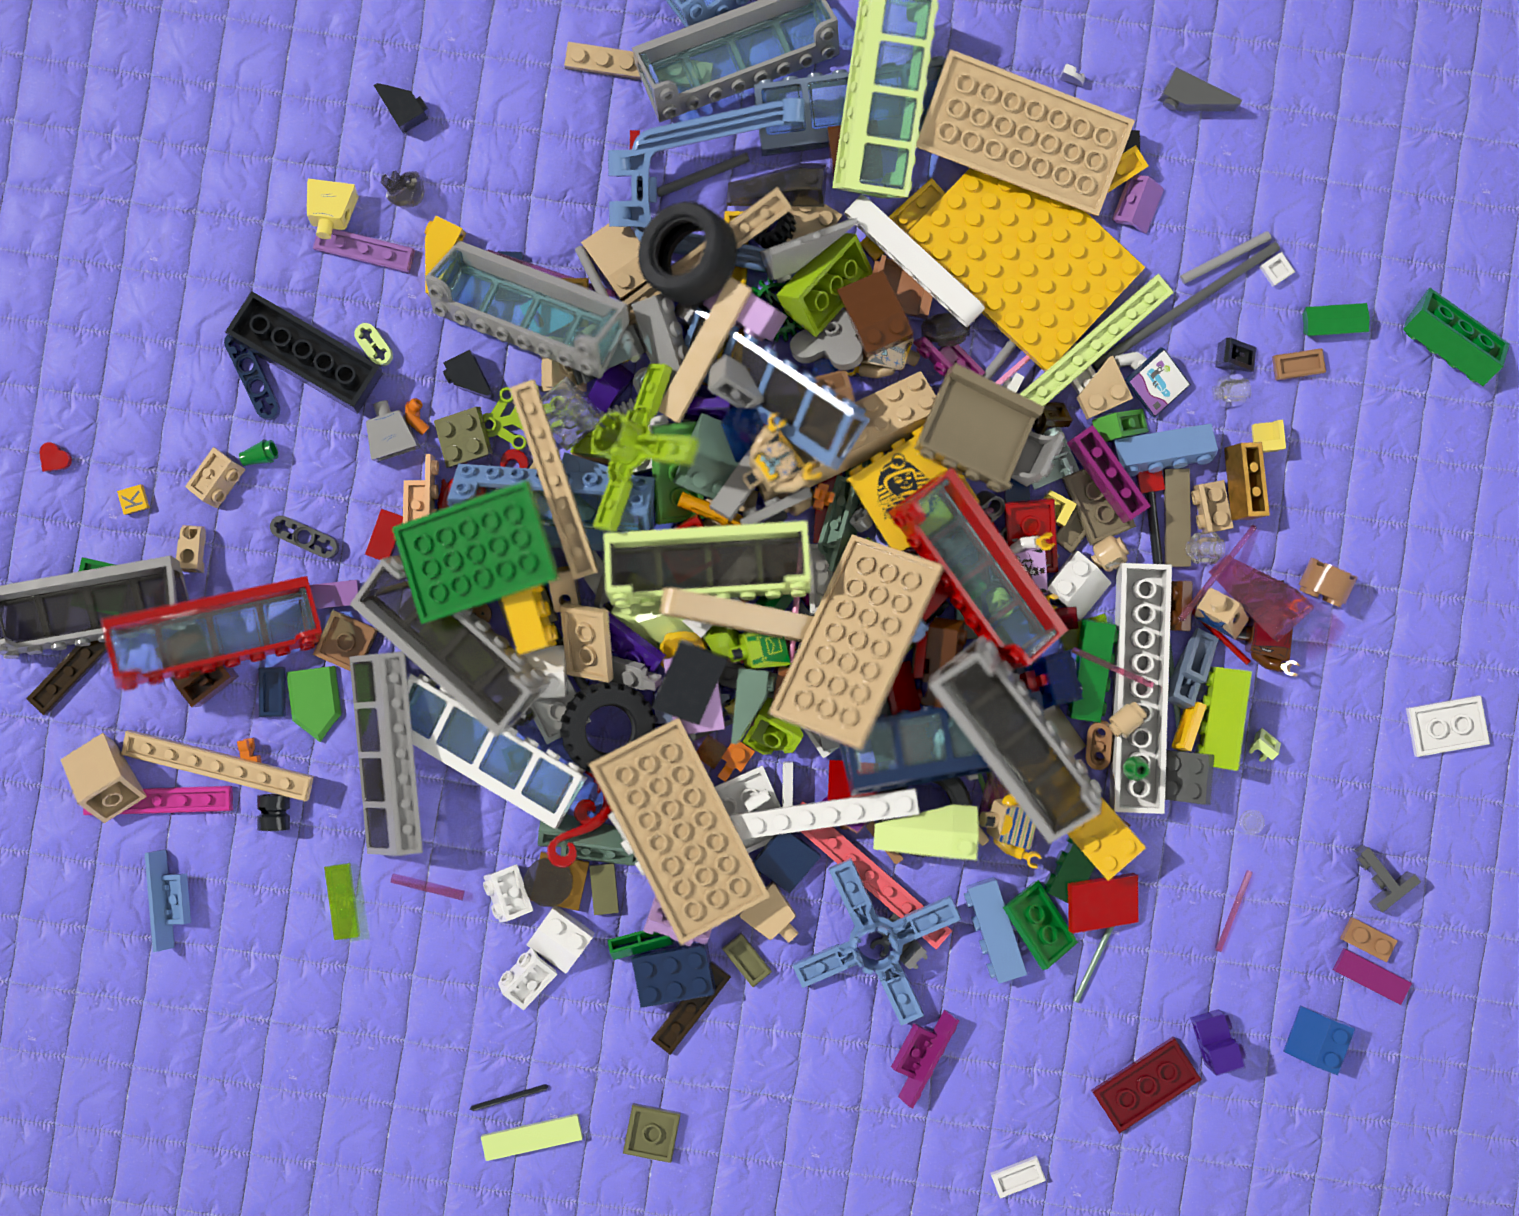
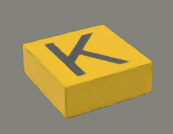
(133, 499)

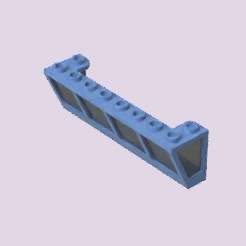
(812, 413)

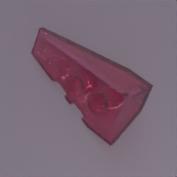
(1264, 598)

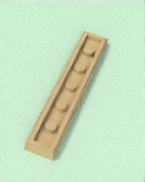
(704, 349)

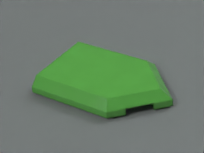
(314, 699)

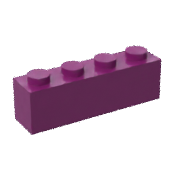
(1108, 474)

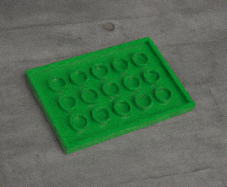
(475, 552)

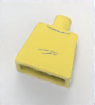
(330, 205)

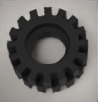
(779, 234)

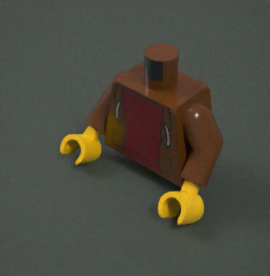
(1266, 650)

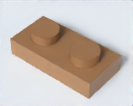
(1368, 939)

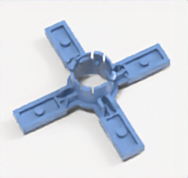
(904, 930)

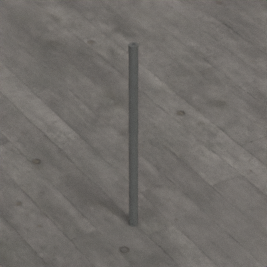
(1188, 304)

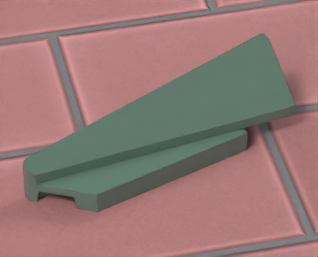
(837, 526)
(598, 845)

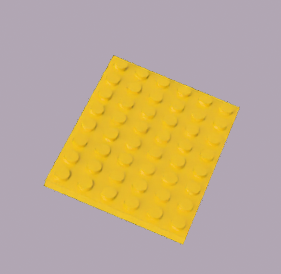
(1027, 260)

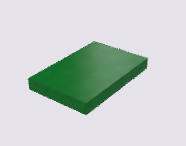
(1040, 925)

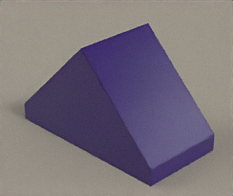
(610, 387)

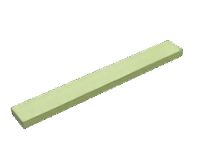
(1098, 341)

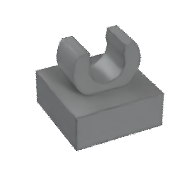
(912, 953)

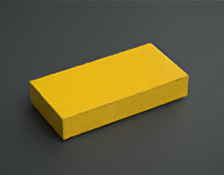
(1188, 727)

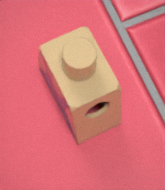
(1219, 611)

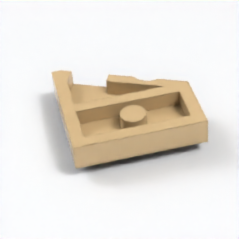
(1104, 390)

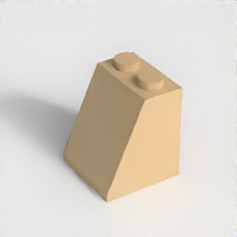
(102, 778)

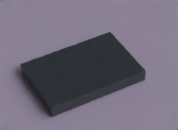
(689, 682)

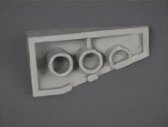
(794, 254)

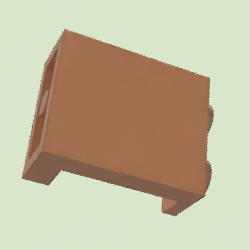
(910, 294)

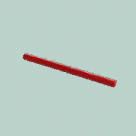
(1225, 641)

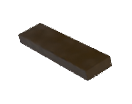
(66, 676)
(687, 1014)

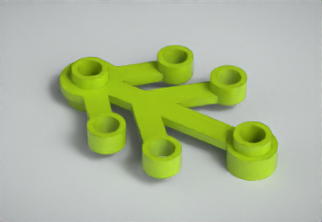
(500, 422)

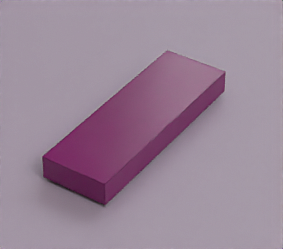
(1372, 976)

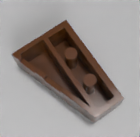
(944, 643)

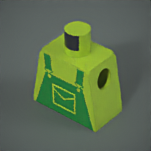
(760, 651)

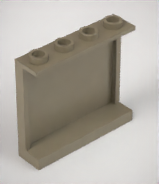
(977, 427)

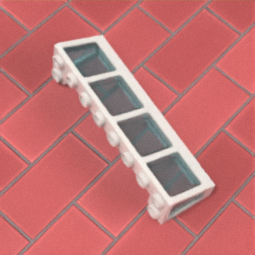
(500, 763)

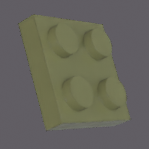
(463, 437)

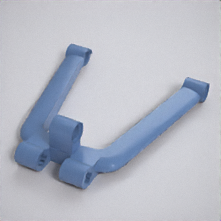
(644, 188)

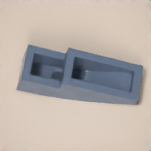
(1192, 669)

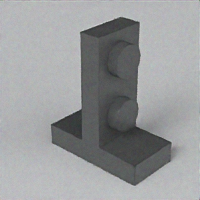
(1382, 879)

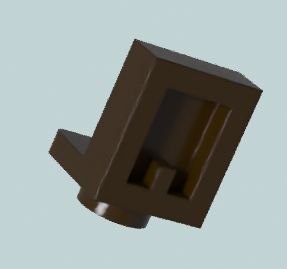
(1052, 416)

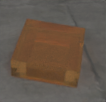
(711, 751)

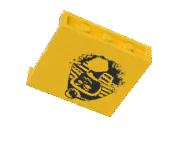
(893, 479)

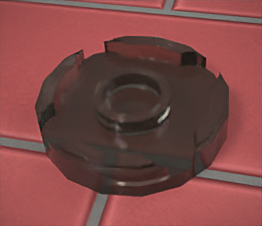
(944, 330)
(547, 883)

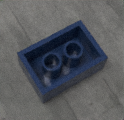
(673, 974)

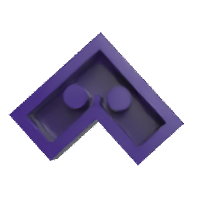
(1216, 1045)

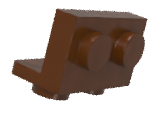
(1180, 598)

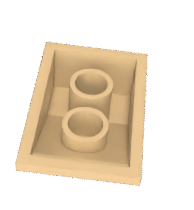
(617, 258)

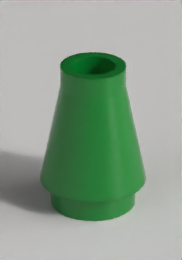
(260, 453)
(1131, 765)

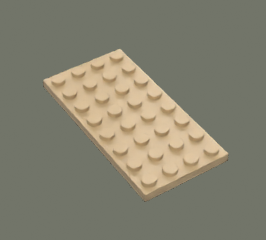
(1024, 133)
(856, 641)
(679, 830)

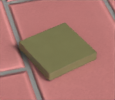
(651, 1133)

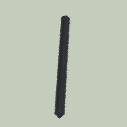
(509, 1097)

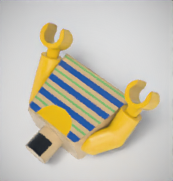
(1010, 828)

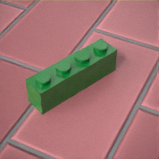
(1096, 639)

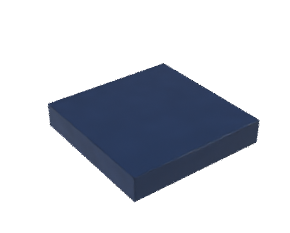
(786, 860)

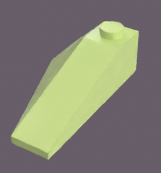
(937, 832)

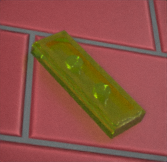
(342, 901)

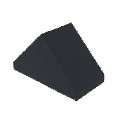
(1235, 355)

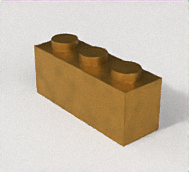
(1246, 481)

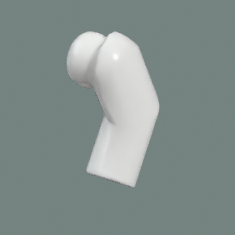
(1133, 360)

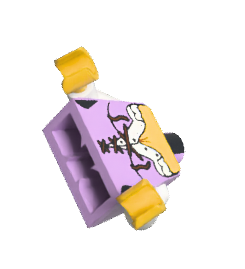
(1032, 556)

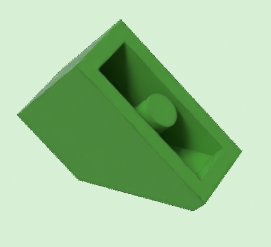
(1121, 425)

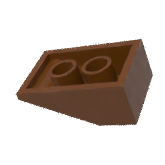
(875, 313)

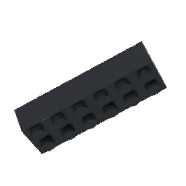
(304, 352)

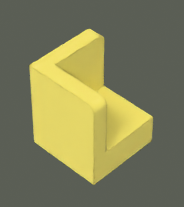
(1270, 434)
(1063, 507)

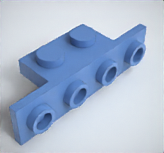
(167, 900)

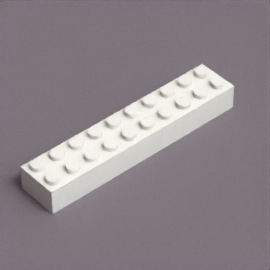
(1143, 649)

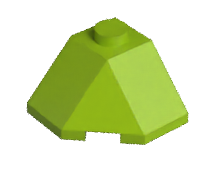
(772, 733)

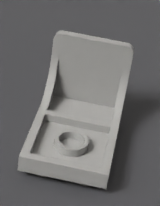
(1037, 457)

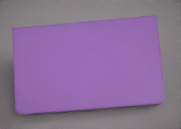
(1138, 202)

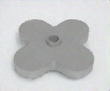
(835, 342)

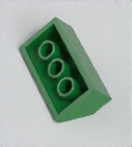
(1456, 337)

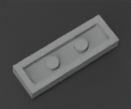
(774, 506)

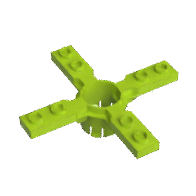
(635, 435)

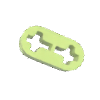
(378, 341)

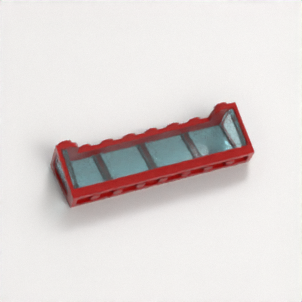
(979, 569)
(211, 633)

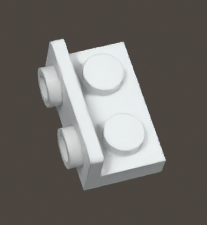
(507, 894)
(526, 979)

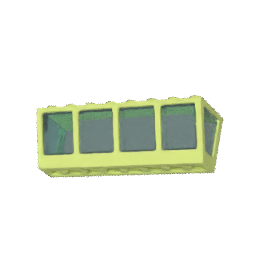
(885, 97)

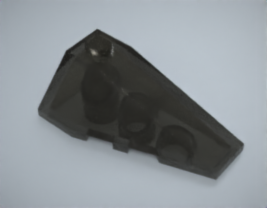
(801, 185)

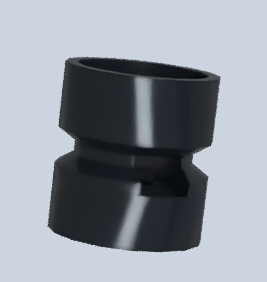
(273, 812)

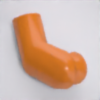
(412, 416)

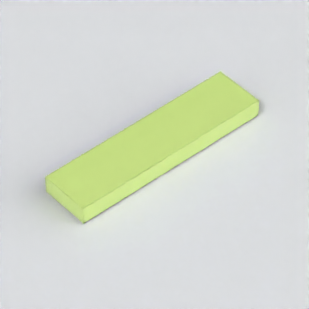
(531, 1137)

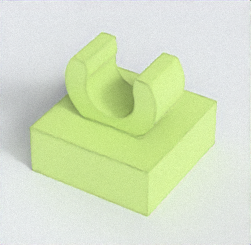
(1266, 744)

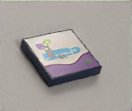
(1157, 382)

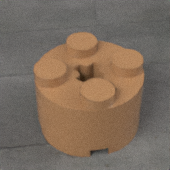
(1328, 581)

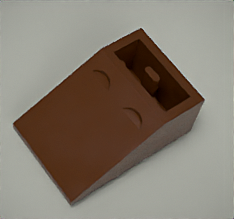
(200, 687)

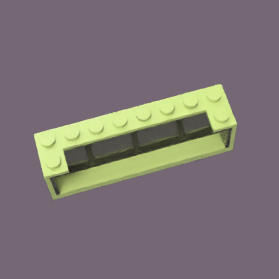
(708, 561)

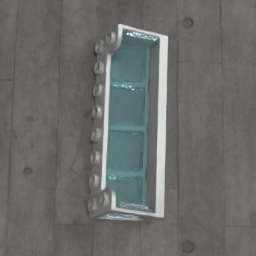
(734, 53)
(527, 308)

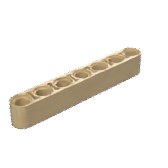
(734, 614)

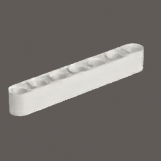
(915, 261)

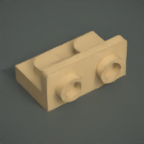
(215, 478)
(1212, 507)

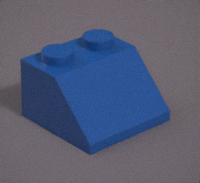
(1319, 1040)

